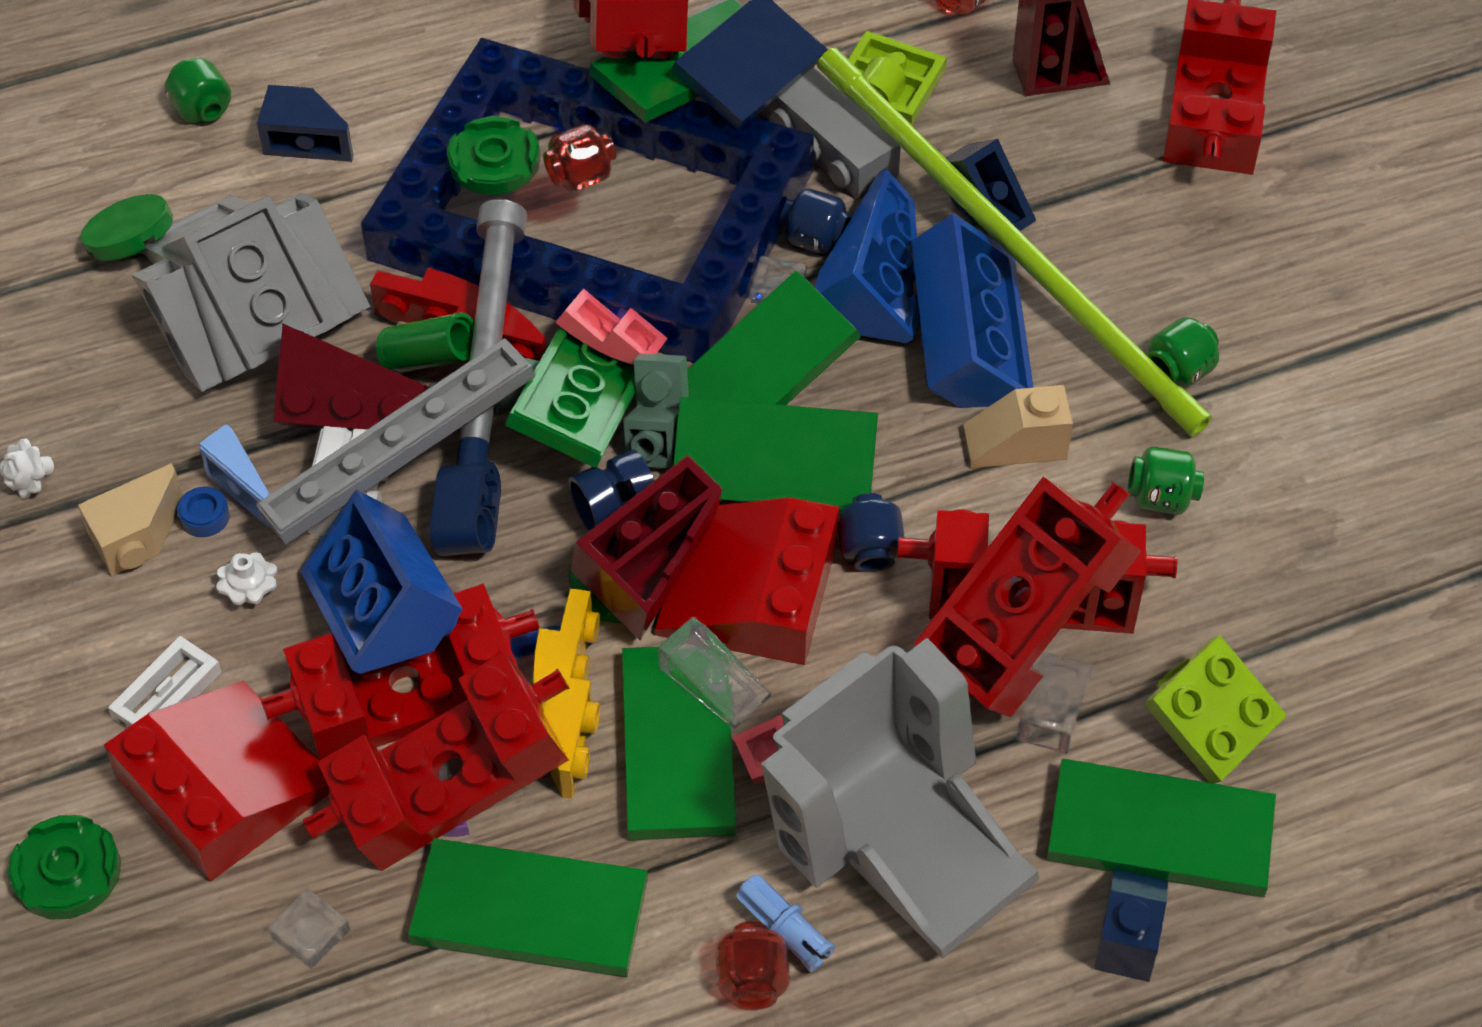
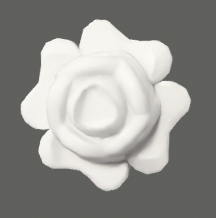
(25, 468)
(246, 578)

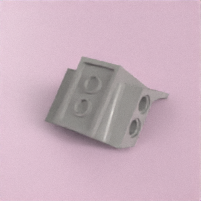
(240, 272)
(877, 783)

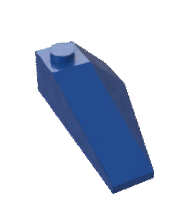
(871, 264)

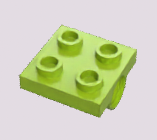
(898, 72)
(1214, 709)

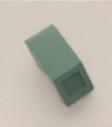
(653, 423)

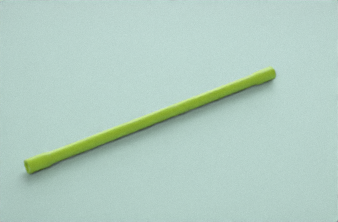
(1173, 398)

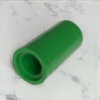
(426, 343)

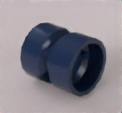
(595, 491)

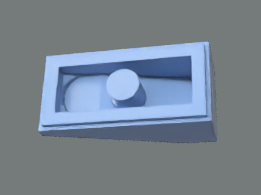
(232, 470)

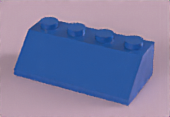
(969, 315)
(379, 586)

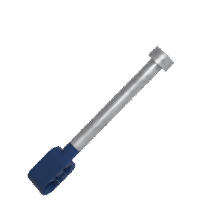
(470, 491)

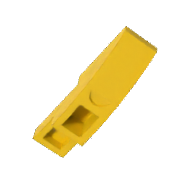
(572, 711)

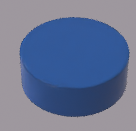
(203, 511)

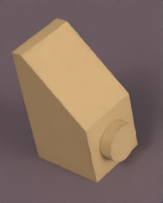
(1021, 428)
(133, 519)

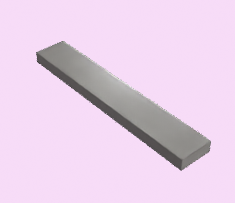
(395, 440)

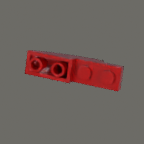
(446, 294)

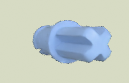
(786, 920)

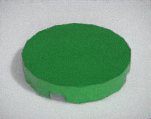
(494, 156)
(125, 226)
(64, 867)

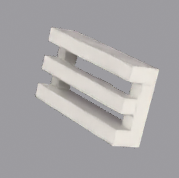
(183, 685)

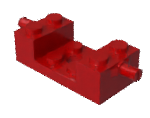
(636, 26)
(1225, 55)
(963, 538)
(1062, 553)
(347, 704)
(395, 794)

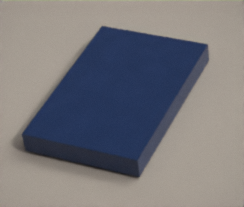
(749, 60)

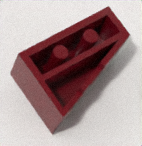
(1056, 47)
(334, 387)
(646, 544)

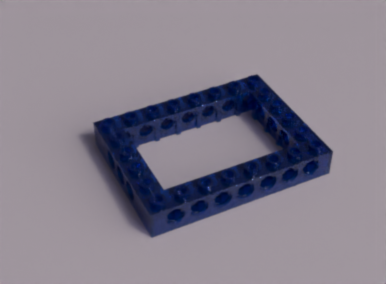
(763, 159)

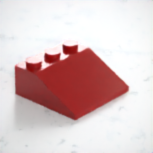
(758, 577)
(217, 774)

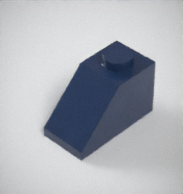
(302, 126)
(991, 173)
(1132, 925)

